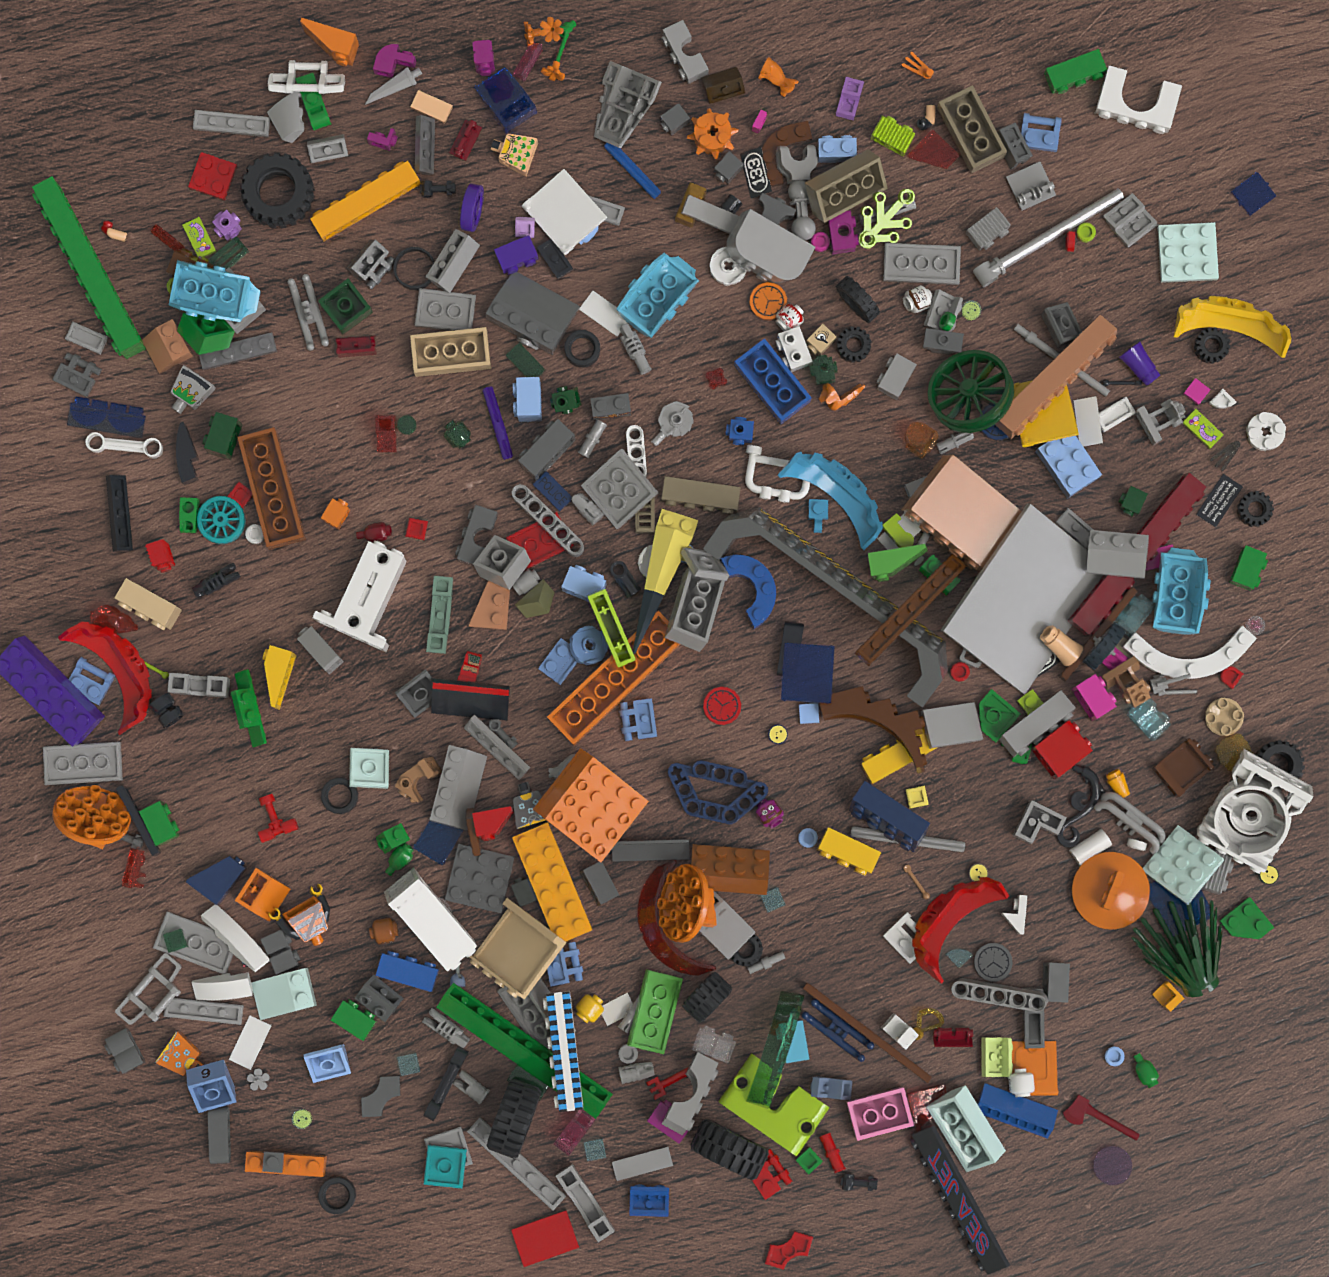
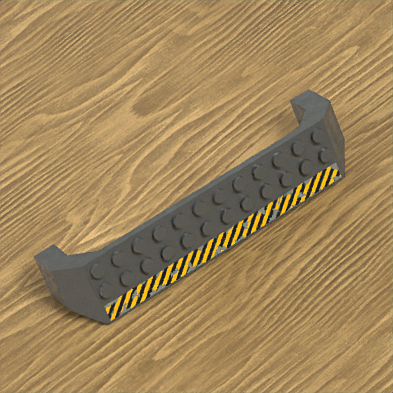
(759, 522)

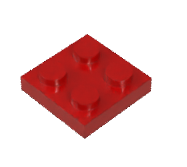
(212, 176)

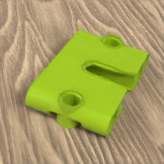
(780, 1124)

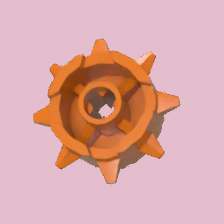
(712, 144)

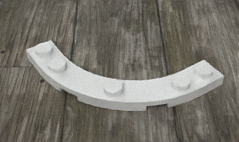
(1197, 668)

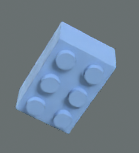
(1068, 464)

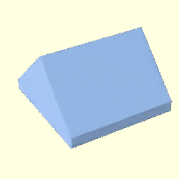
(327, 1063)

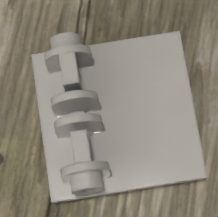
(1031, 186)

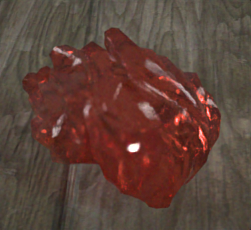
(112, 618)

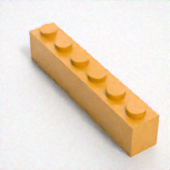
(365, 200)

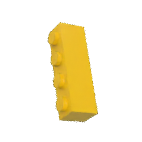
(890, 759)

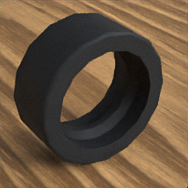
(582, 334)
(325, 792)
(322, 1195)

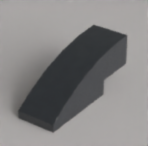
(186, 455)

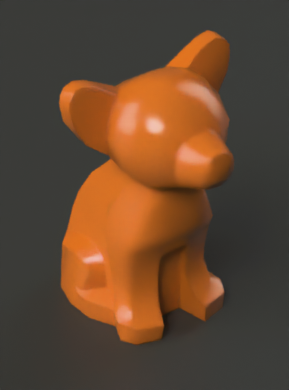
(775, 75)

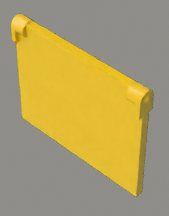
(1052, 423)

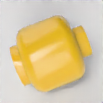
(589, 1008)

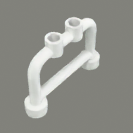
(766, 492)

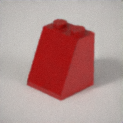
(1062, 749)

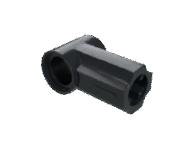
(625, 581)

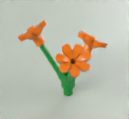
(552, 30)

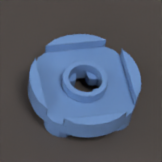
(581, 653)

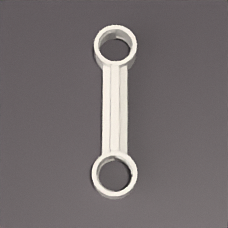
(124, 445)

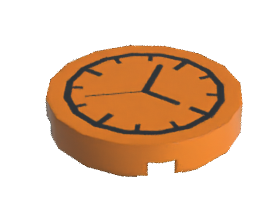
(767, 300)

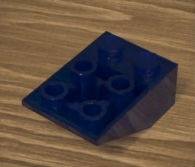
(506, 100)

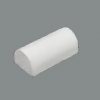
(1090, 846)

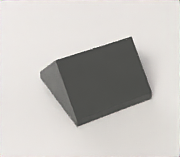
(1061, 324)
(417, 693)

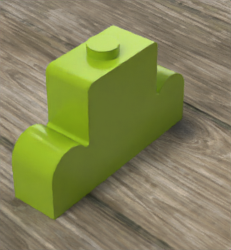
(611, 627)

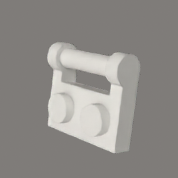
(900, 938)

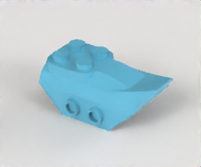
(212, 292)
(657, 294)
(1180, 592)

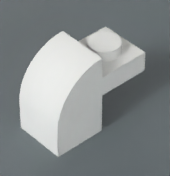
(899, 1031)

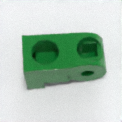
(188, 514)

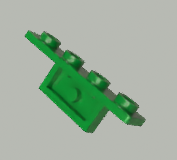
(247, 708)

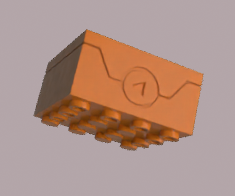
(590, 805)

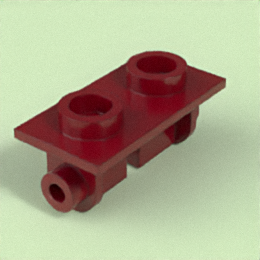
(465, 139)
(947, 1038)

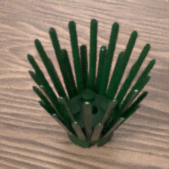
(1191, 968)

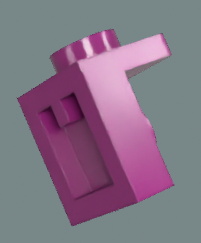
(379, 140)

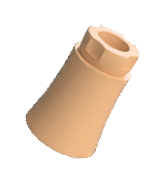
(1061, 645)

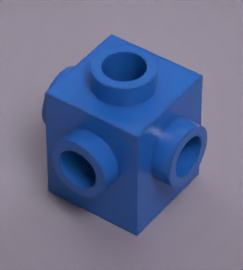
(740, 424)

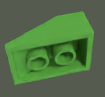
(890, 562)

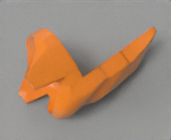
(834, 401)

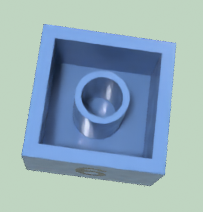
(211, 1086)

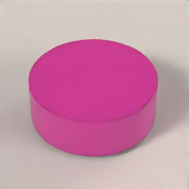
(820, 241)

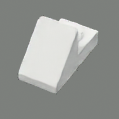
(1017, 920)

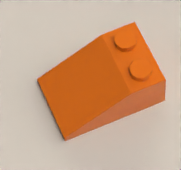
(335, 42)

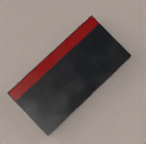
(470, 699)

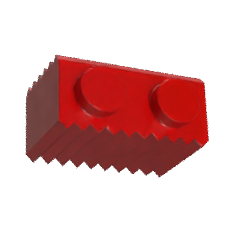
(160, 555)

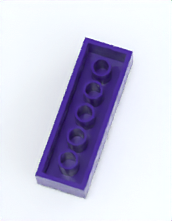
(49, 691)

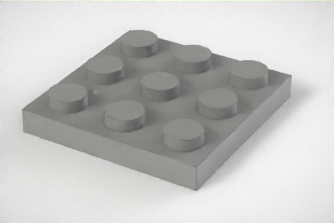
(619, 489)

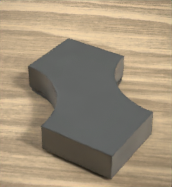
(373, 1104)

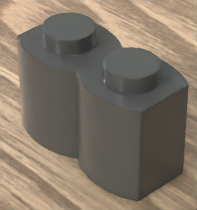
(124, 1050)

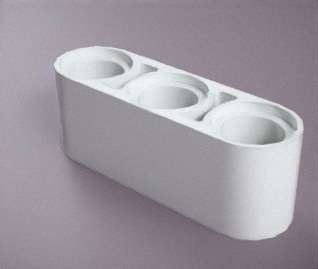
(633, 444)

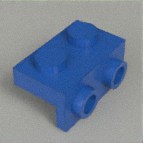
(649, 1201)

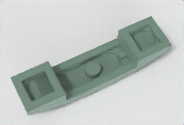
(440, 614)

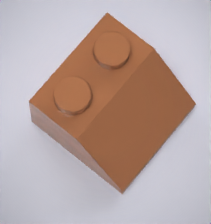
(166, 346)

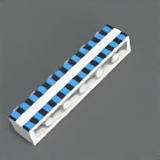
(564, 1051)

